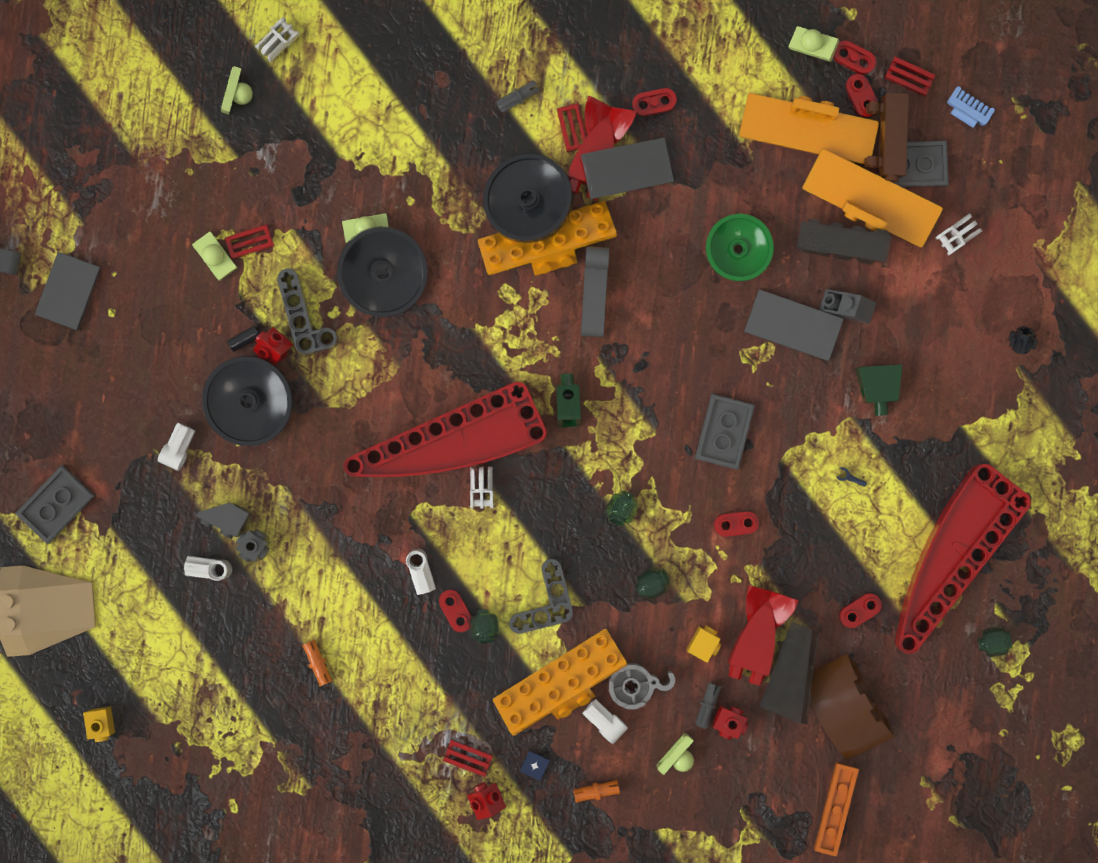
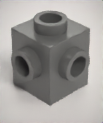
(260, 542)

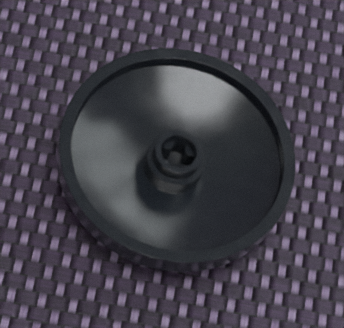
(528, 198)
(382, 271)
(247, 400)

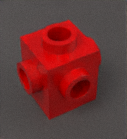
(272, 346)
(724, 716)
(486, 800)

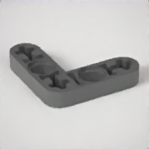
(555, 603)

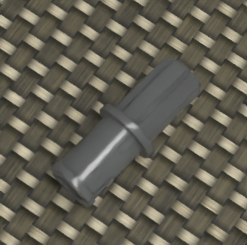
(517, 96)
(708, 705)

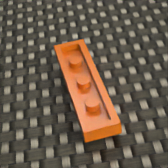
(836, 809)

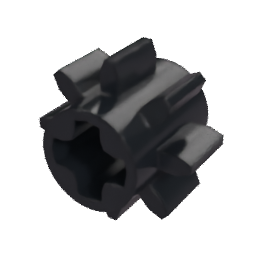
(1023, 340)

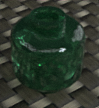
(621, 508)
(652, 583)
(484, 627)
(995, 641)

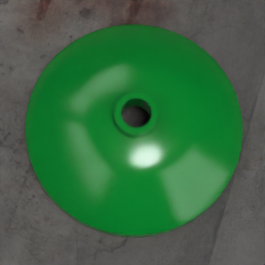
(740, 231)

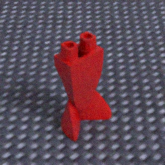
(604, 129)
(756, 642)

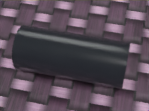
(243, 338)

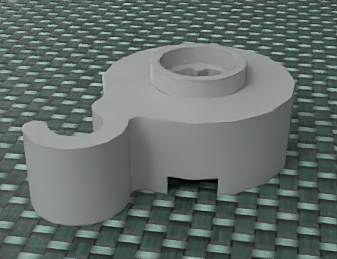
(645, 686)

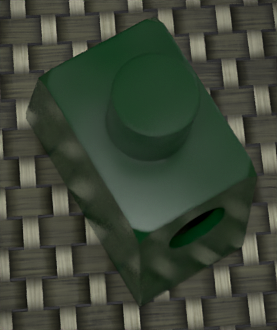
(879, 385)
(568, 410)

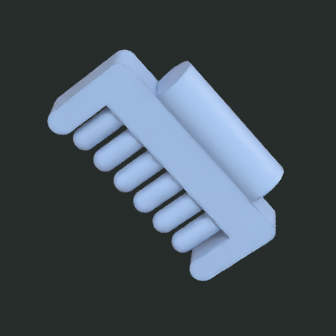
(965, 112)

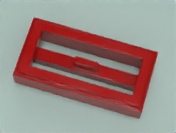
(897, 61)
(576, 146)
(231, 248)
(485, 765)

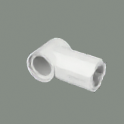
(174, 452)
(206, 568)
(420, 573)
(609, 725)

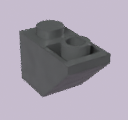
(848, 306)
(227, 517)

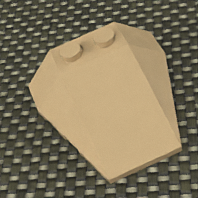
(42, 609)

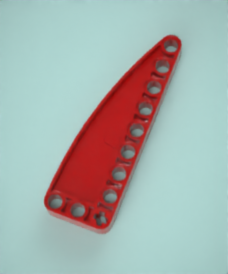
(474, 442)
(957, 533)

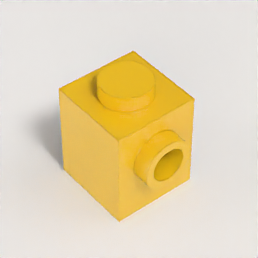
(704, 643)
(99, 723)

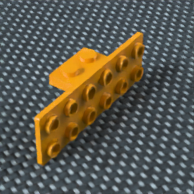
(808, 127)
(872, 198)
(582, 228)
(560, 684)

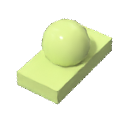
(814, 43)
(238, 92)
(354, 226)
(214, 256)
(678, 756)

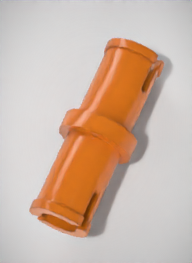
(317, 663)
(596, 791)

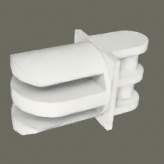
(274, 42)
(957, 235)
(481, 502)

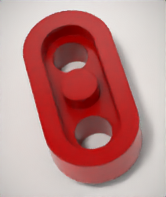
(853, 58)
(860, 95)
(653, 102)
(736, 523)
(860, 609)
(456, 610)

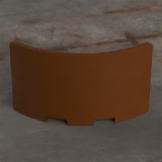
(845, 709)

